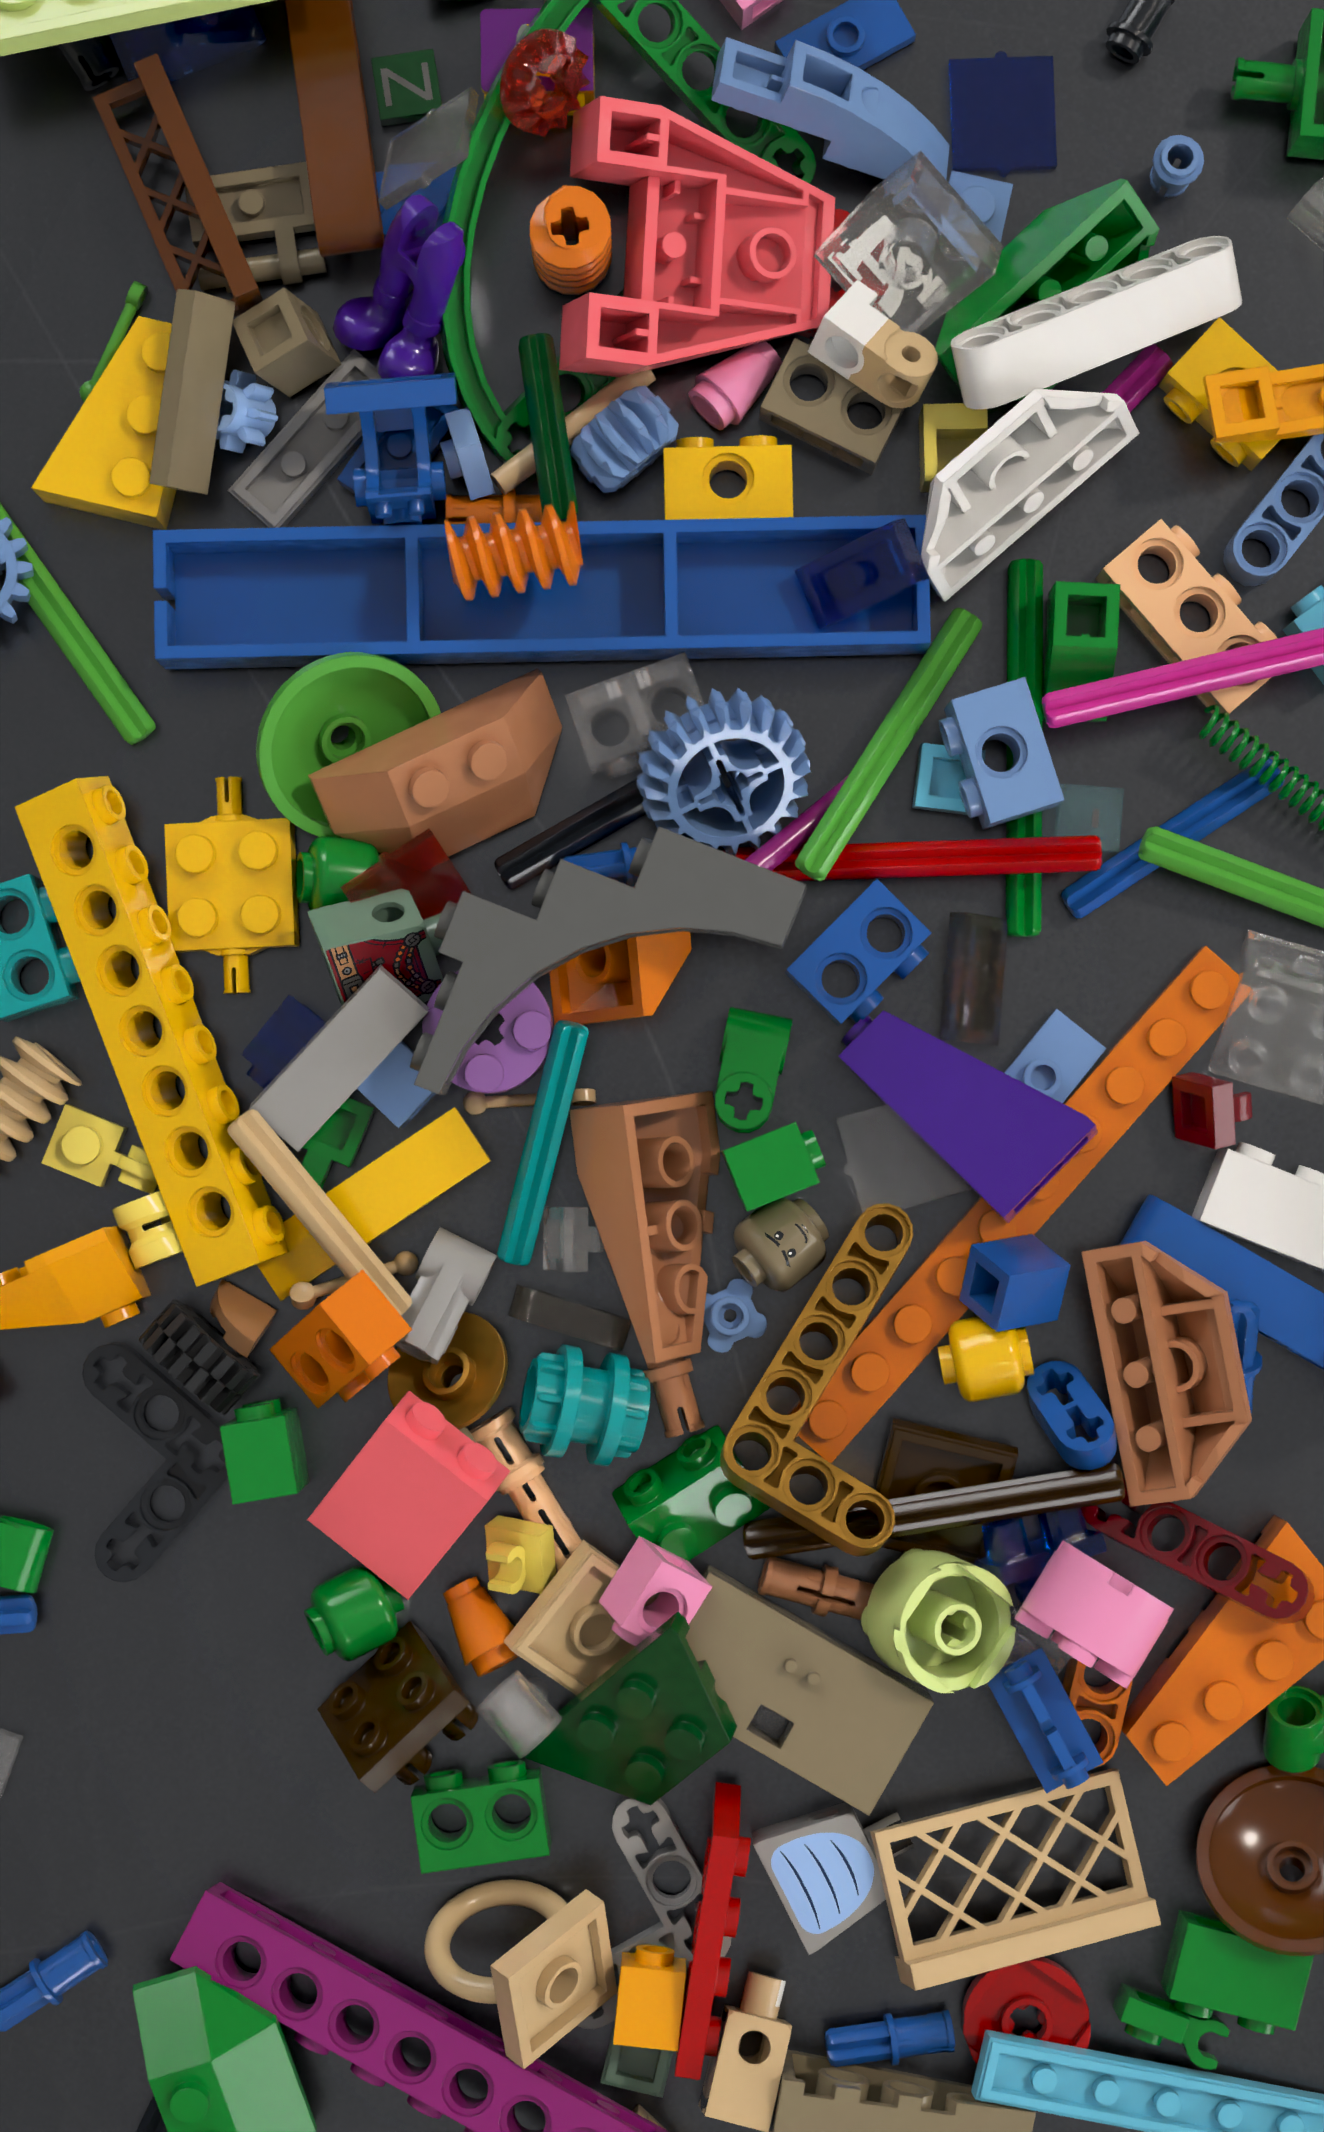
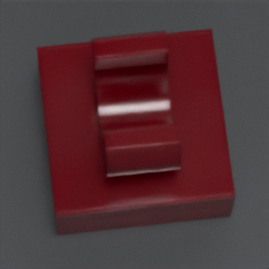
(1208, 1110)

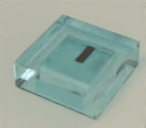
(1091, 812)

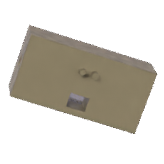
(805, 1693)

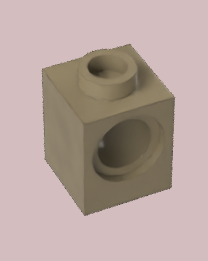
(286, 342)

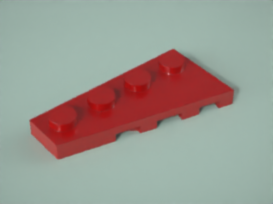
(715, 1917)

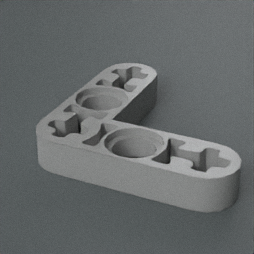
(669, 1931)

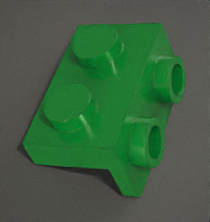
(686, 1498)

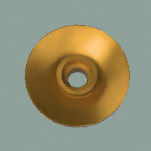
(474, 1352)

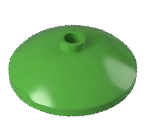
(342, 689)

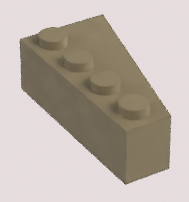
(881, 2099)

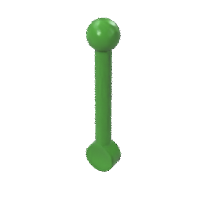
(134, 300)

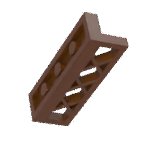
(192, 174)

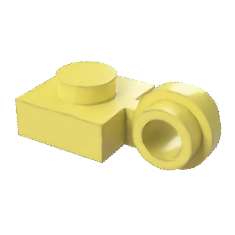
(89, 1148)

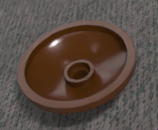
(1245, 1840)

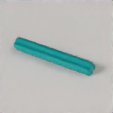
(542, 1142)

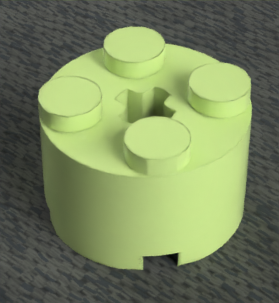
(940, 1621)

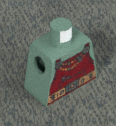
(378, 932)

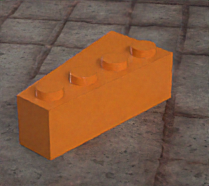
(1227, 1666)

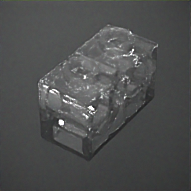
(632, 700)

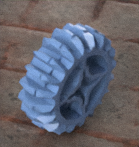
(681, 793)

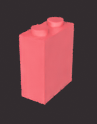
(409, 1494)

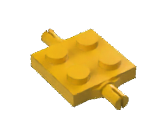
(232, 885)

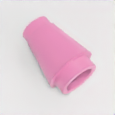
(734, 384)

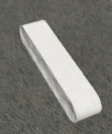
(1096, 322)

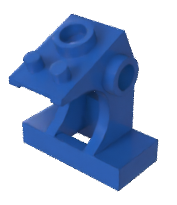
(395, 404)

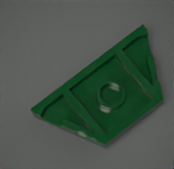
(642, 1720)

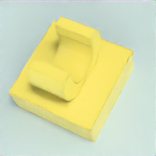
(519, 1555)

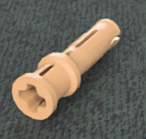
(526, 1469)

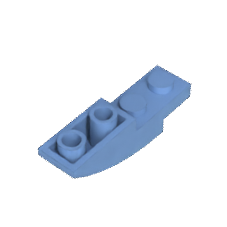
(822, 95)

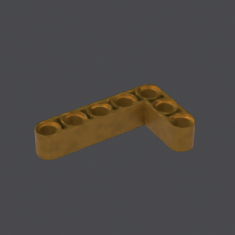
(809, 1380)

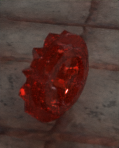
(524, 95)

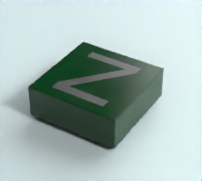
(406, 86)

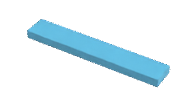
(1134, 2090)

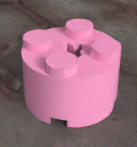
(1094, 1614)

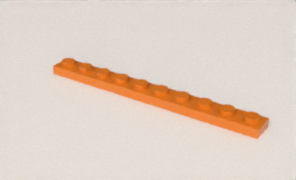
(929, 1298)

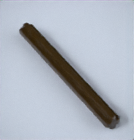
(950, 1509)

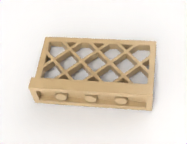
(1024, 1935)

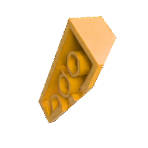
(74, 1284)

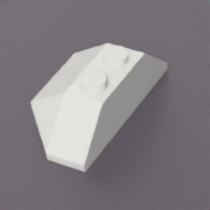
(1016, 478)

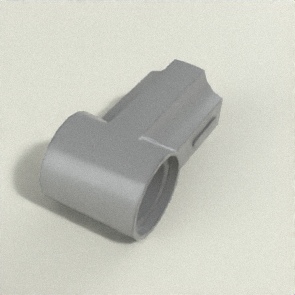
(447, 1282)

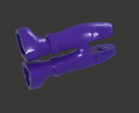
(408, 294)

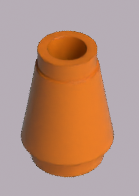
(479, 1627)

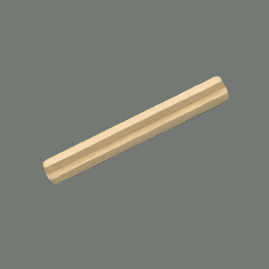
(312, 1205)

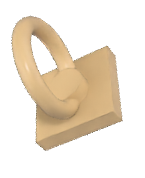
(545, 1979)

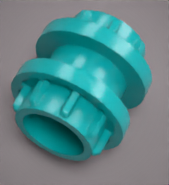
(584, 1405)

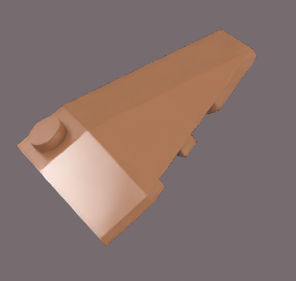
(648, 1190)

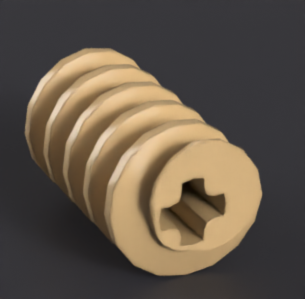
(23, 1090)

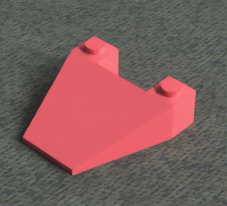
(711, 244)

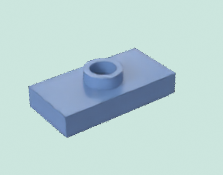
(1056, 1057)

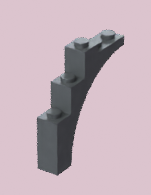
(503, 952)

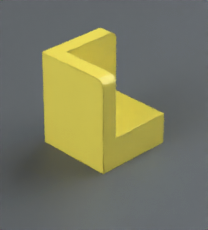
(944, 434)

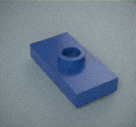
(855, 32)

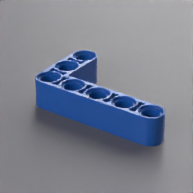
(1288, 1307)

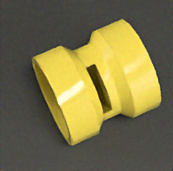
(155, 1243)

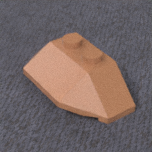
(451, 774)
(1166, 1369)

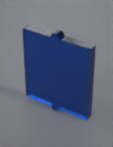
(1002, 113)

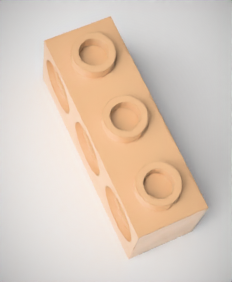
(1157, 606)

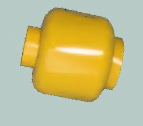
(985, 1361)

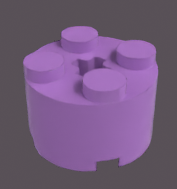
(519, 1054)

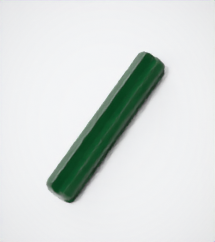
(547, 423)

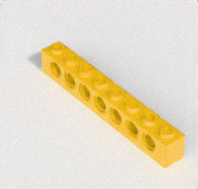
(125, 1011)

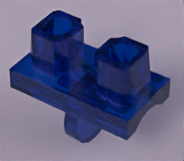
(1015, 1559)

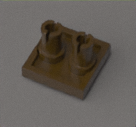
(395, 1709)

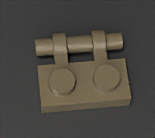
(261, 206)

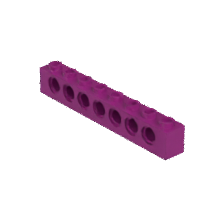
(397, 2013)

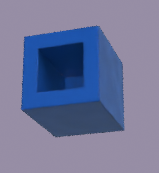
(1014, 1282)

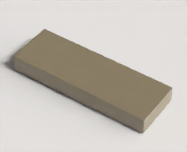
(192, 391)

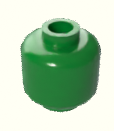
(329, 866)
(353, 1613)

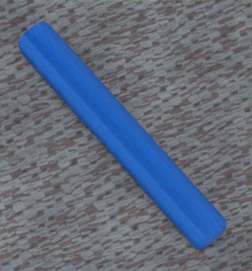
(1193, 822)

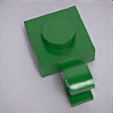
(337, 1139)
(1156, 2018)

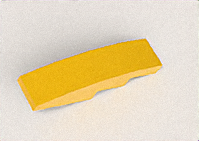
(383, 1195)

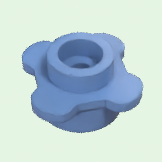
(747, 1322)

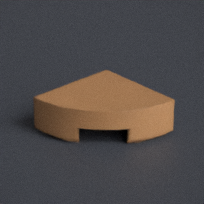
(240, 1316)

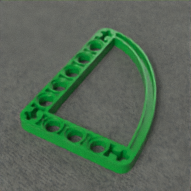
(486, 137)

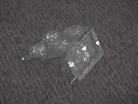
(1275, 1019)

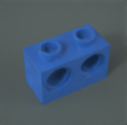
(848, 943)

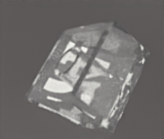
(912, 246)

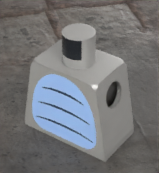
(825, 1869)

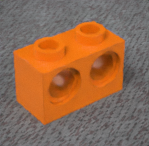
(342, 1342)

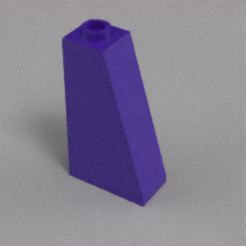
(974, 1117)

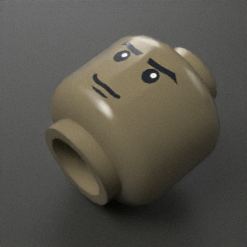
(780, 1244)

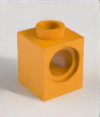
(650, 1998)

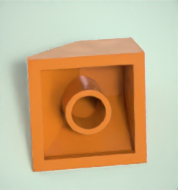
(618, 979)

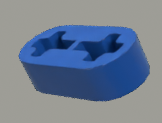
(1083, 1409)

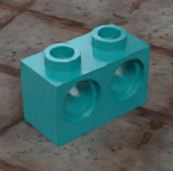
(35, 941)

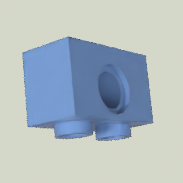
(1007, 716)

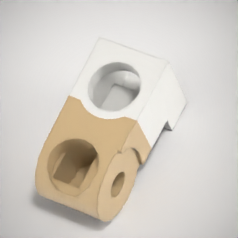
(874, 350)

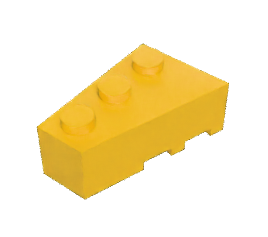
(111, 442)

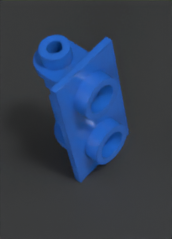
(1045, 1721)

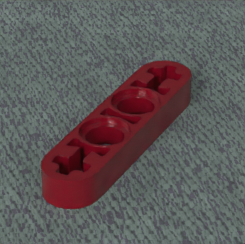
(1194, 1552)

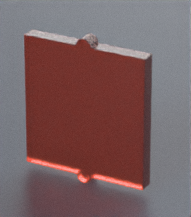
(416, 867)

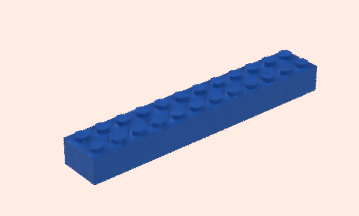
(637, 597)

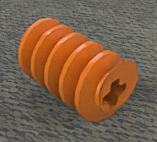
(566, 216)
(515, 551)

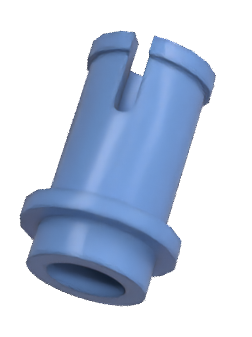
(1175, 179)

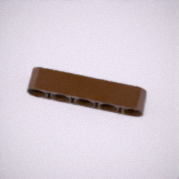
(335, 126)

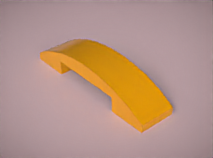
(1266, 404)

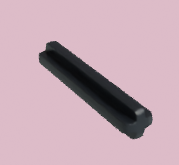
(570, 836)

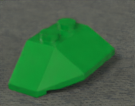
(1056, 253)
(217, 2058)

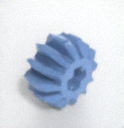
(624, 439)

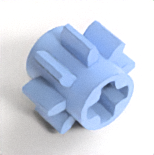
(245, 412)

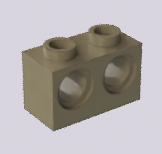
(825, 420)

